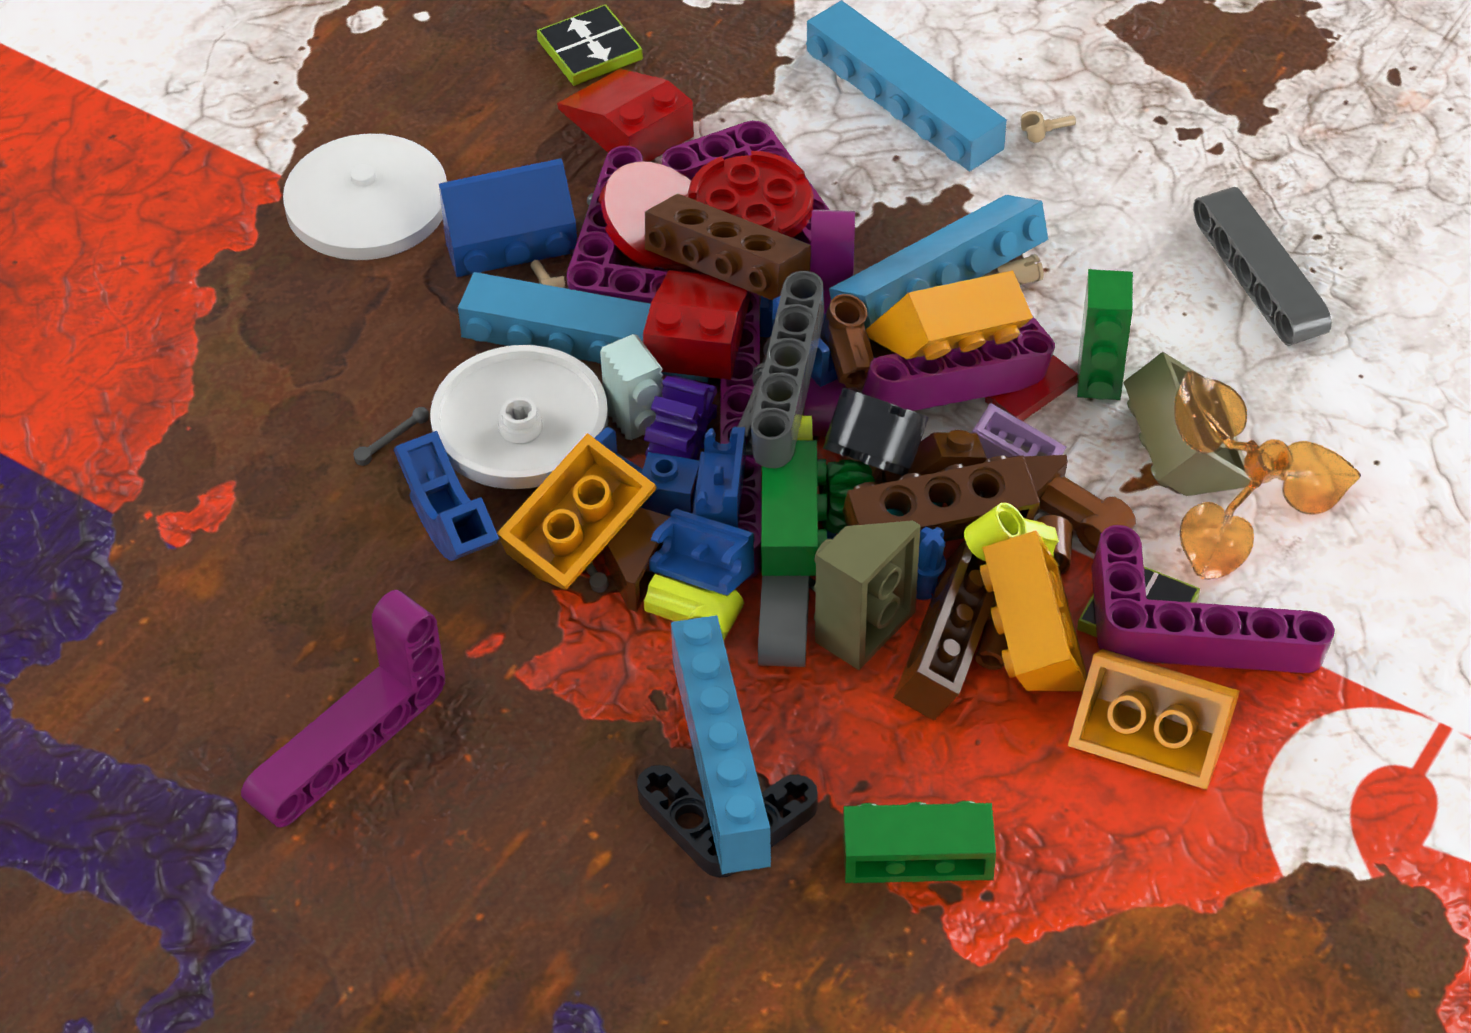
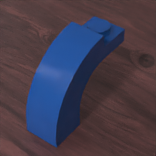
(442, 505)

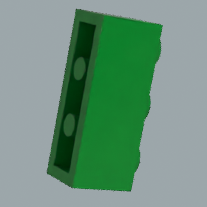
(1105, 334)
(793, 512)
(918, 842)

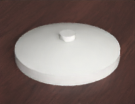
(364, 196)
(516, 414)

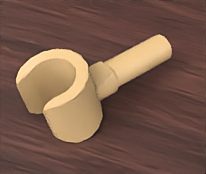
(1036, 126)
(544, 278)

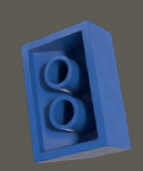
(508, 217)

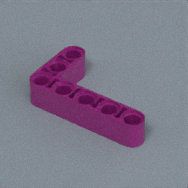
(729, 143)
(597, 259)
(833, 262)
(962, 375)
(1195, 631)
(361, 720)

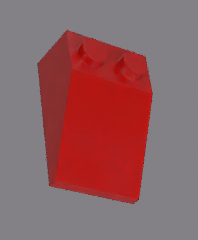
(632, 112)
(696, 324)

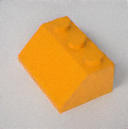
(953, 317)
(574, 513)
(1033, 615)
(1153, 718)

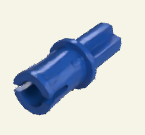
(930, 562)

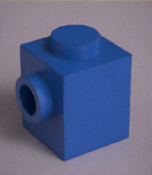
(674, 481)

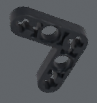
(699, 841)

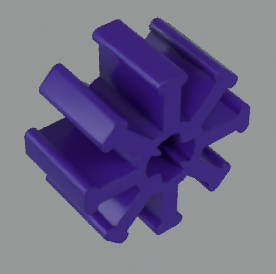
(681, 418)

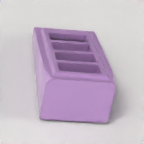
(1005, 426)

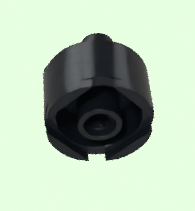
(875, 432)

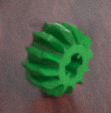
(839, 479)

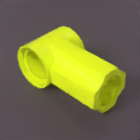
(1002, 524)
(685, 601)

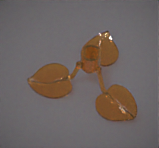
(1313, 475)

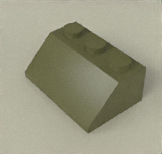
(1174, 462)
(865, 588)

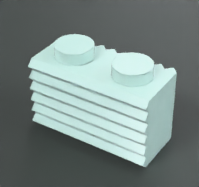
(630, 384)

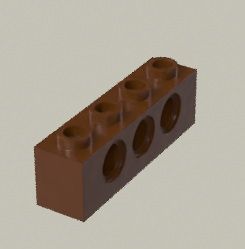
(724, 245)
(1000, 477)
(947, 636)

